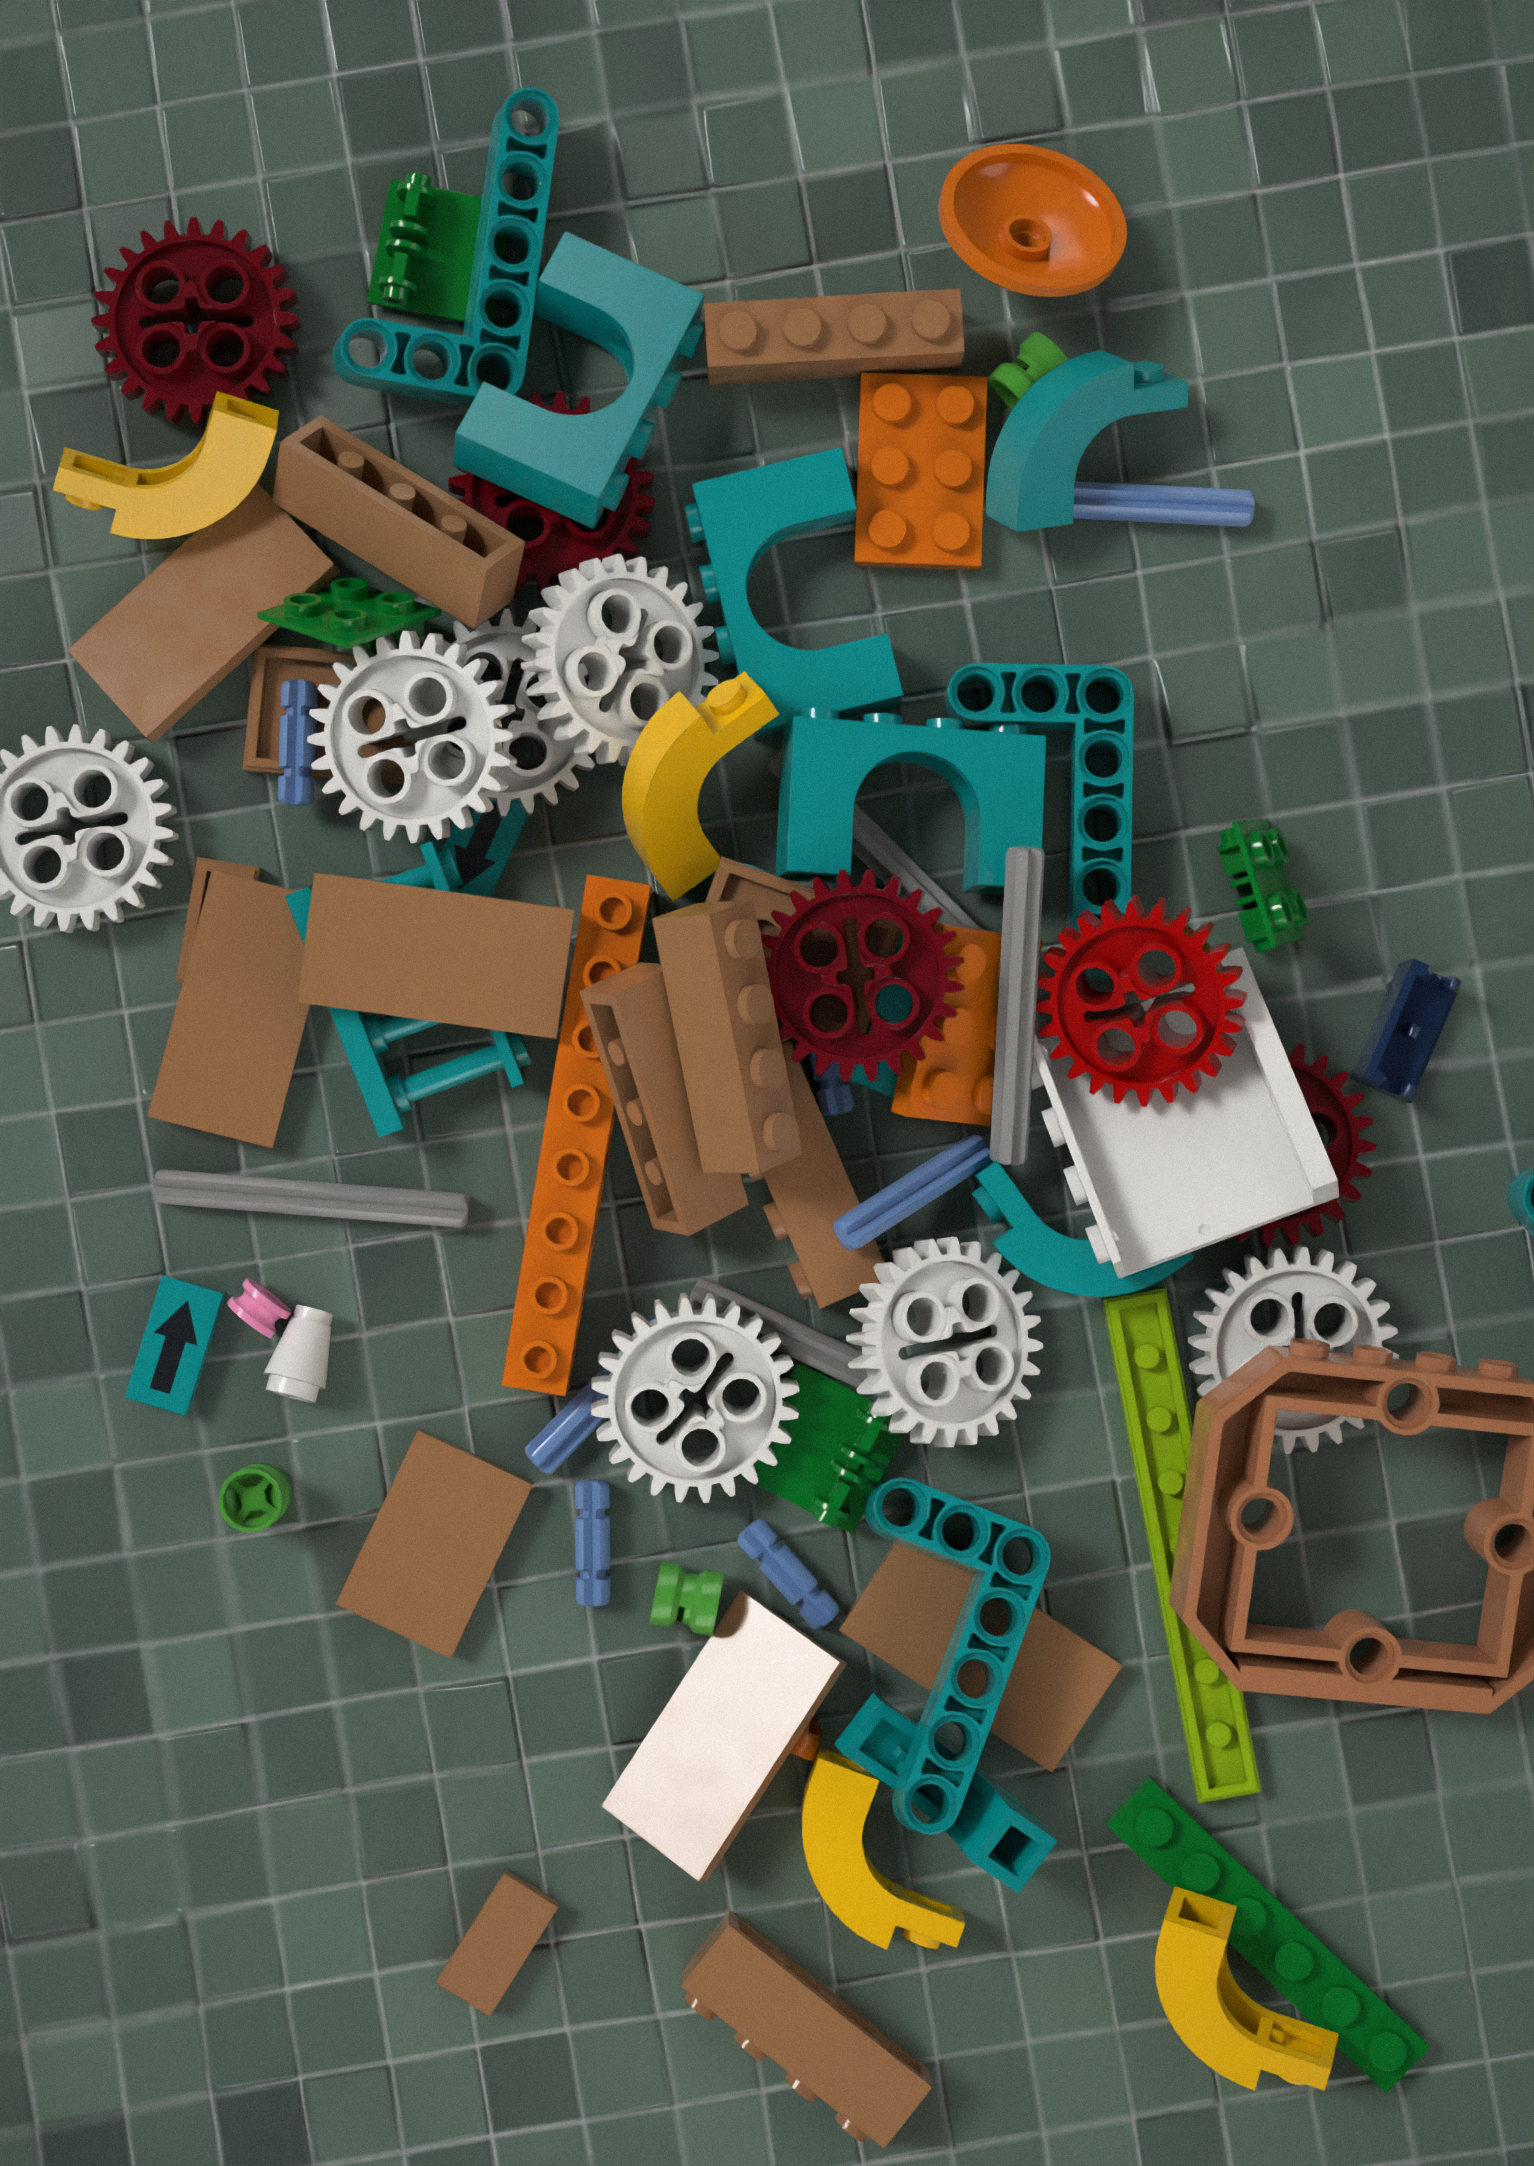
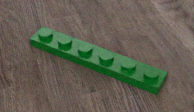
(1269, 1934)

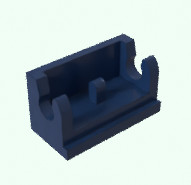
(1406, 1030)

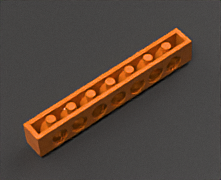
(572, 1151)

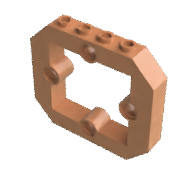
(1220, 1551)

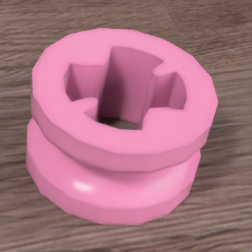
(259, 1307)

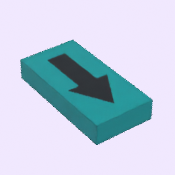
(485, 848)
(175, 1345)

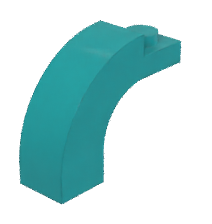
(1054, 423)
(1049, 1256)
(992, 1823)

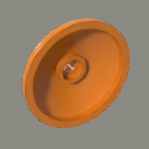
(1032, 220)

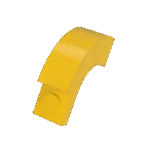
(184, 494)
(668, 772)
(867, 1902)
(1216, 2015)

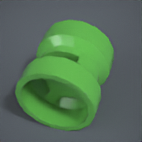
(1035, 359)
(246, 1505)
(686, 1598)

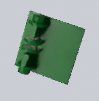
(427, 250)
(351, 614)
(1262, 853)
(833, 1452)

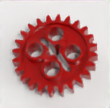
(1160, 1053)

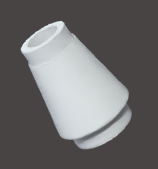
(301, 1356)

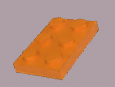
(920, 471)
(959, 1071)

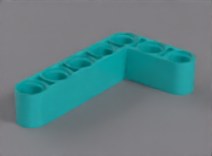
(490, 277)
(1086, 791)
(968, 1639)

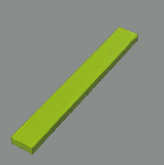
(1159, 1446)

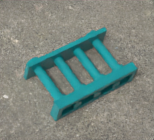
(369, 1036)

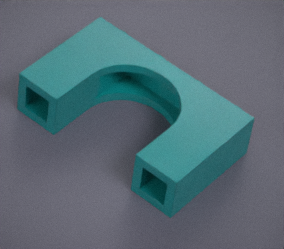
(580, 459)
(741, 521)
(826, 758)

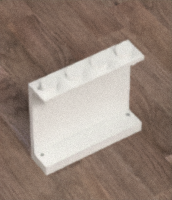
(1191, 1167)

